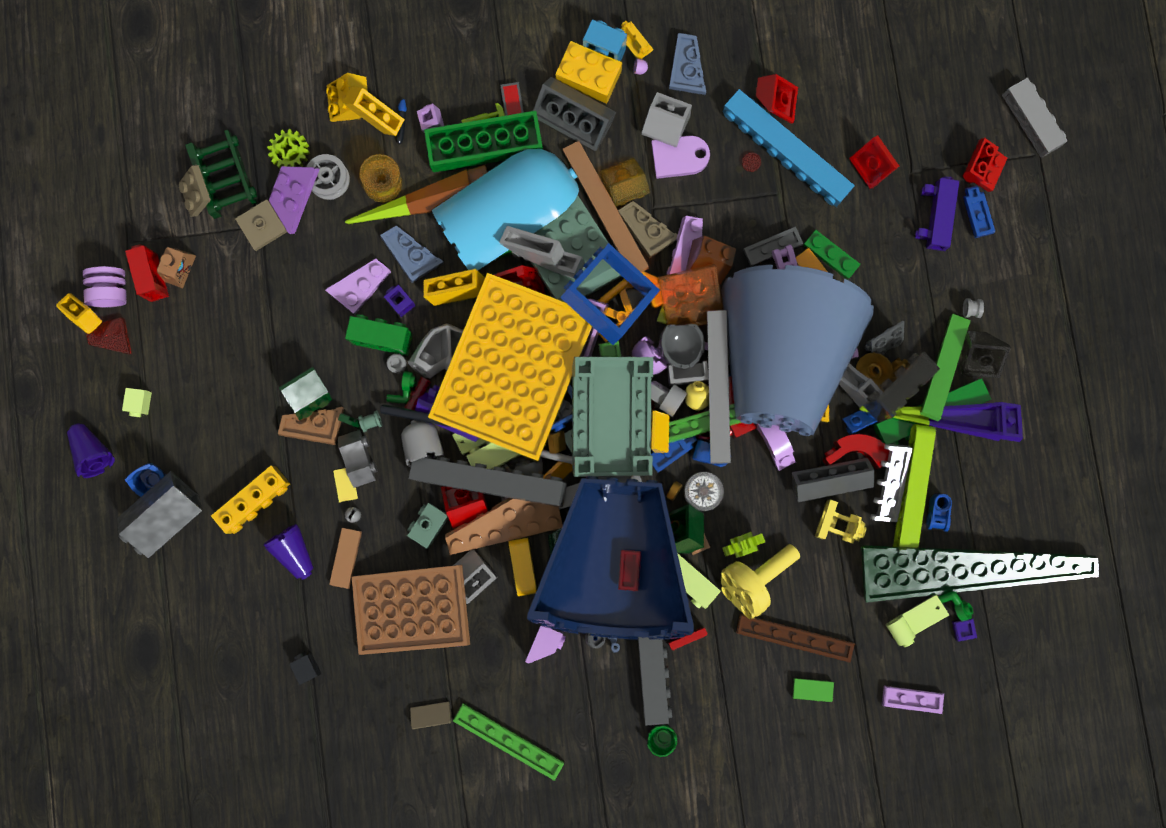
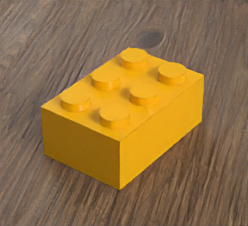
(589, 72)

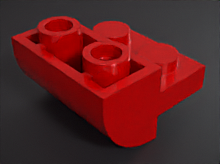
(985, 165)

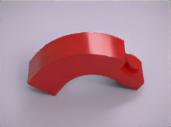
(864, 444)

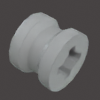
(973, 308)

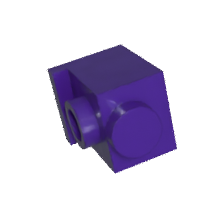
(404, 306)

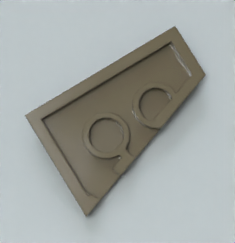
(646, 230)

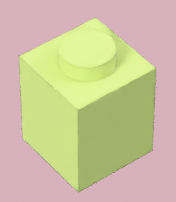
(136, 402)

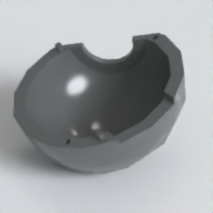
(681, 345)

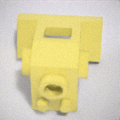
(854, 530)

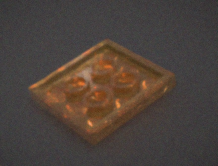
(690, 295)

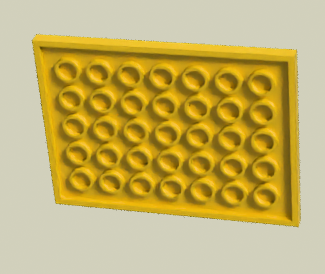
(511, 367)

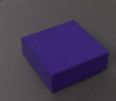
(964, 630)

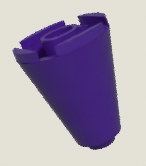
(88, 452)
(291, 551)

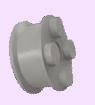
(337, 180)

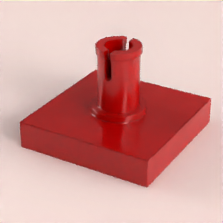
(874, 162)

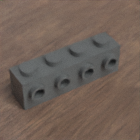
(833, 479)

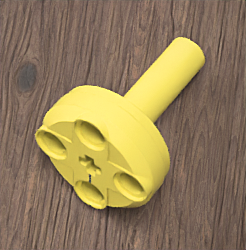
(747, 587)

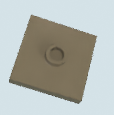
(261, 225)

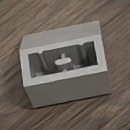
(666, 119)
(476, 574)

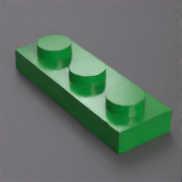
(832, 255)

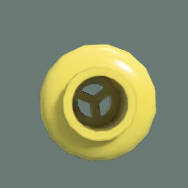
(697, 395)

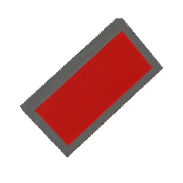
(512, 98)

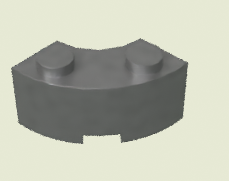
(357, 458)

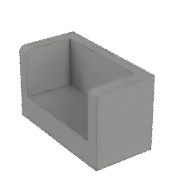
(689, 375)

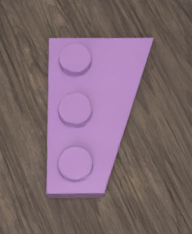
(359, 286)

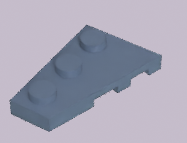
(686, 68)
(411, 256)

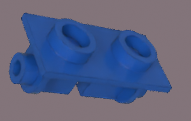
(858, 421)

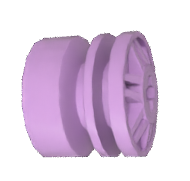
(104, 286)

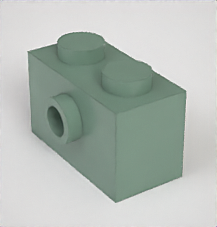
(428, 525)

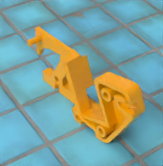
(620, 289)

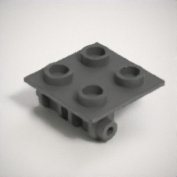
(890, 338)

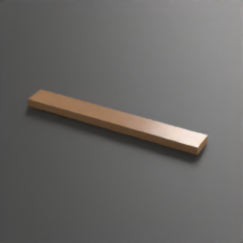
(604, 205)

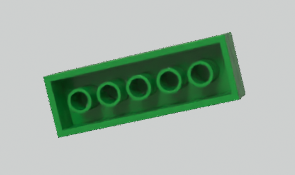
(482, 141)

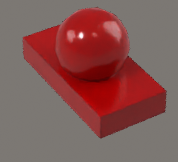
(679, 642)

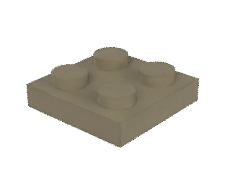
(194, 191)

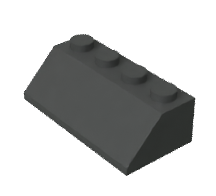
(573, 113)

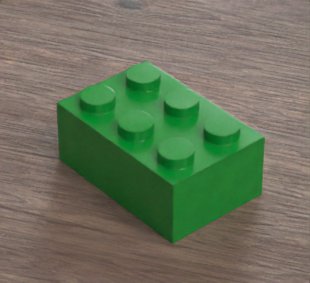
(379, 335)

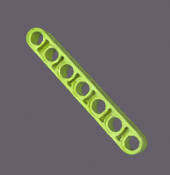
(915, 490)

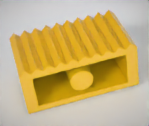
(79, 313)

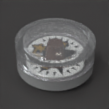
(703, 491)

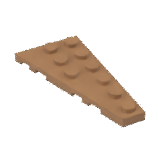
(503, 523)

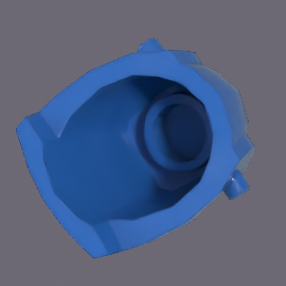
(144, 478)

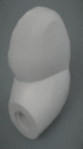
(436, 350)

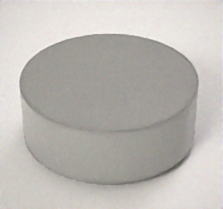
(396, 363)

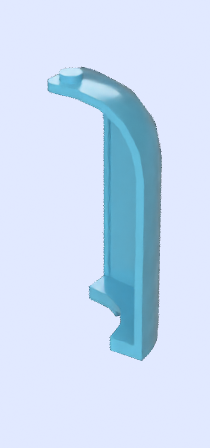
(518, 193)

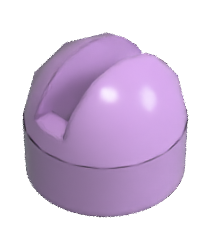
(640, 66)

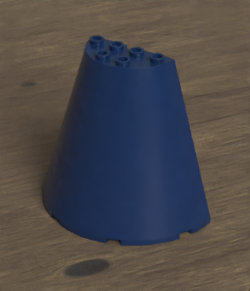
(583, 570)

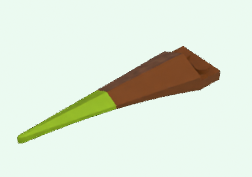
(424, 199)

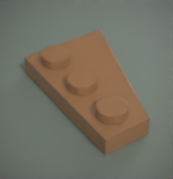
(318, 427)

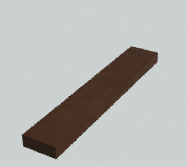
(795, 638)

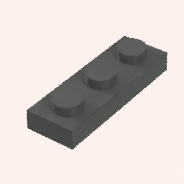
(762, 250)

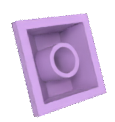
(545, 644)

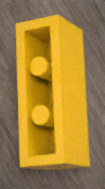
(373, 111)
(453, 287)

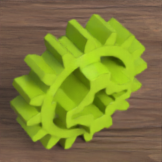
(284, 143)
(743, 544)

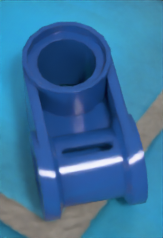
(702, 453)
(939, 514)

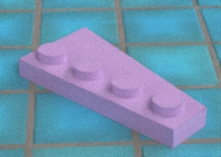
(689, 230)

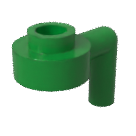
(408, 383)
(963, 609)

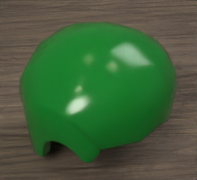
(662, 740)

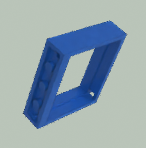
(590, 312)

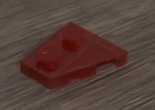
(111, 336)

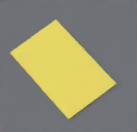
(344, 487)

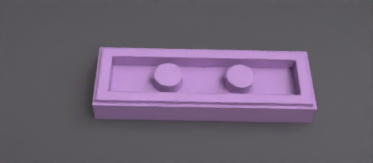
(912, 699)

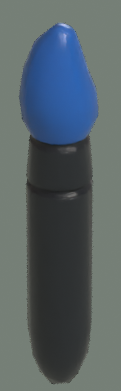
(402, 109)

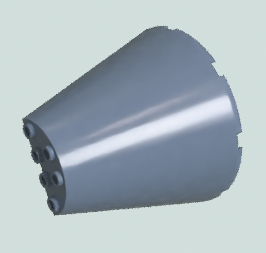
(790, 342)

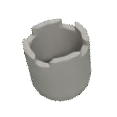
(419, 441)

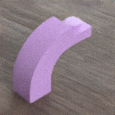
(778, 446)

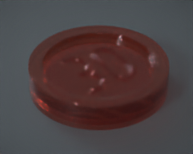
(751, 162)

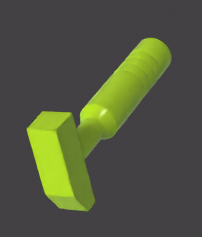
(499, 112)

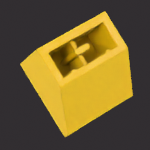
(336, 93)

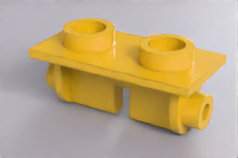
(635, 41)

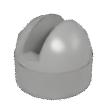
(356, 516)

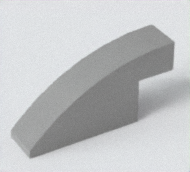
(541, 251)

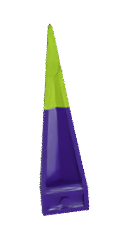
(985, 420)

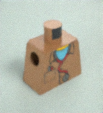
(175, 266)

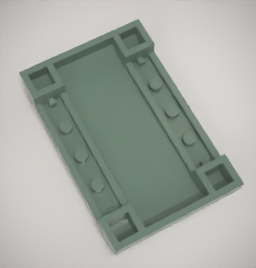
(581, 237)
(611, 416)

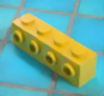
(250, 500)

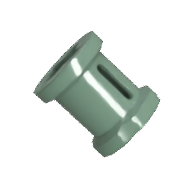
(370, 421)

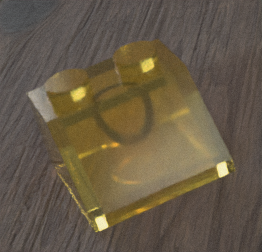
(625, 182)

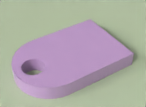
(679, 160)

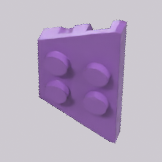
(292, 193)

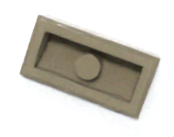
(430, 715)

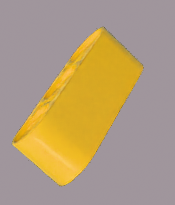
(522, 567)

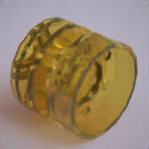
(381, 168)

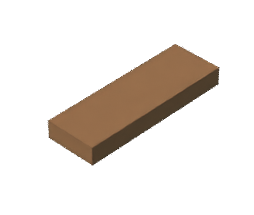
(345, 558)

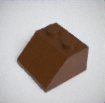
(708, 251)

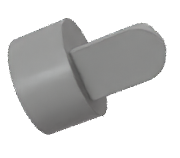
(668, 399)

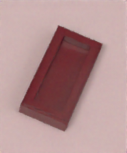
(629, 570)

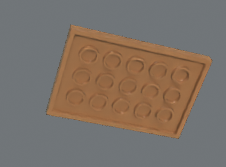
(410, 610)

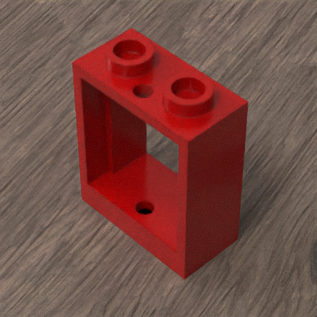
(143, 268)

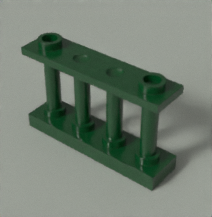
(197, 154)

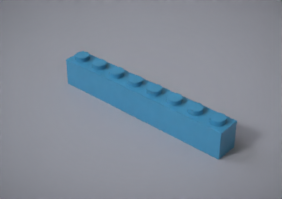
(787, 148)

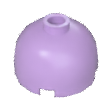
(645, 349)

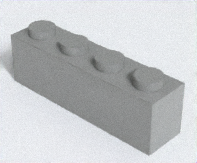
(1034, 117)

